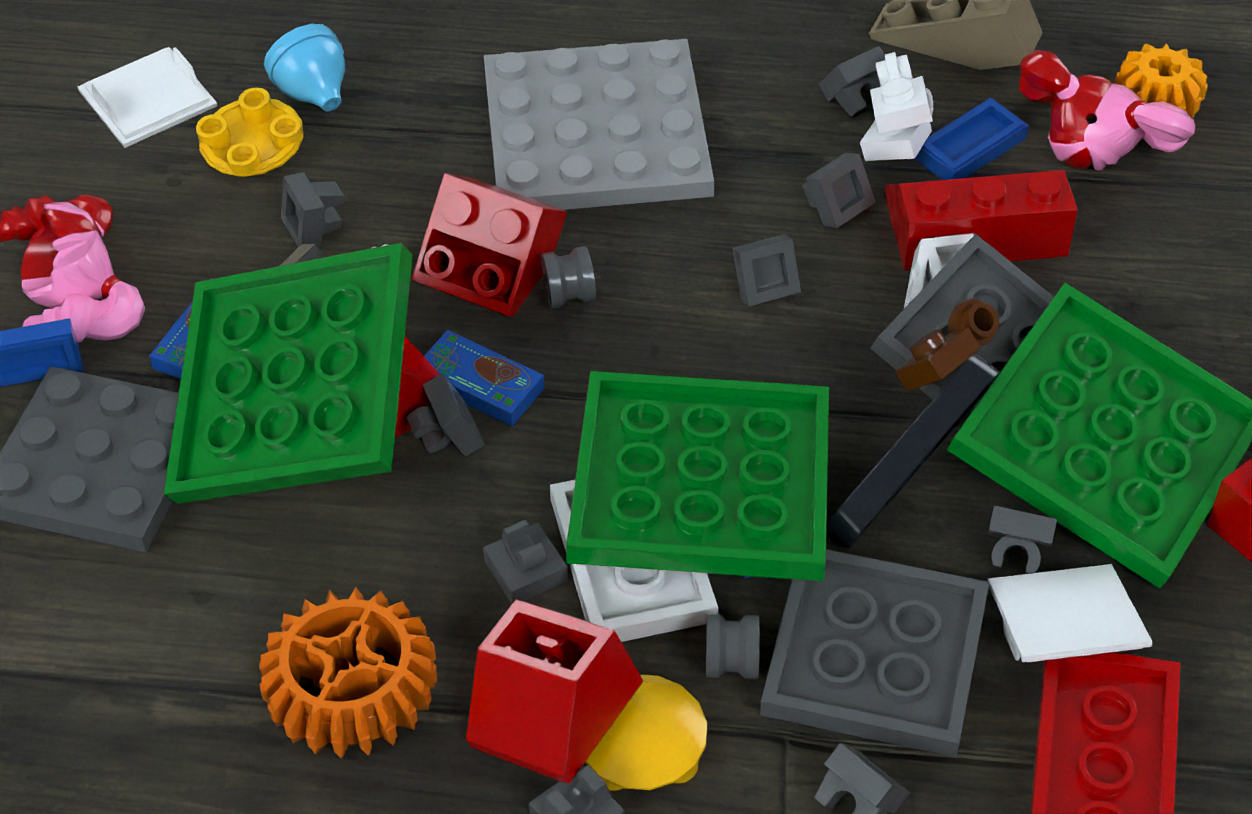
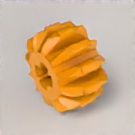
(1164, 77)

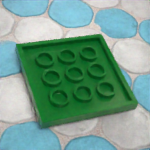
(291, 376)
(1109, 434)
(702, 477)

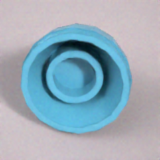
(308, 65)

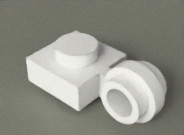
(901, 98)
(896, 144)

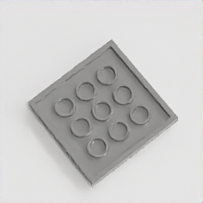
(598, 125)

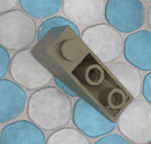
(961, 31)

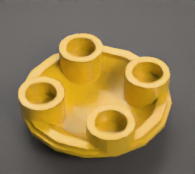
(250, 135)
(652, 739)

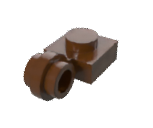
(936, 355)

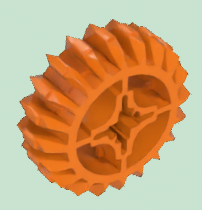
(359, 691)

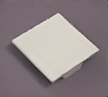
(147, 96)
(1067, 614)

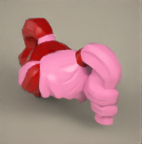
(1119, 113)
(70, 266)

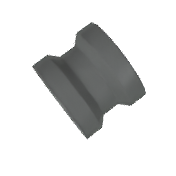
(568, 277)
(732, 646)

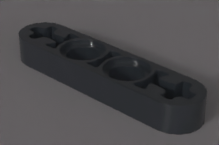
(911, 450)

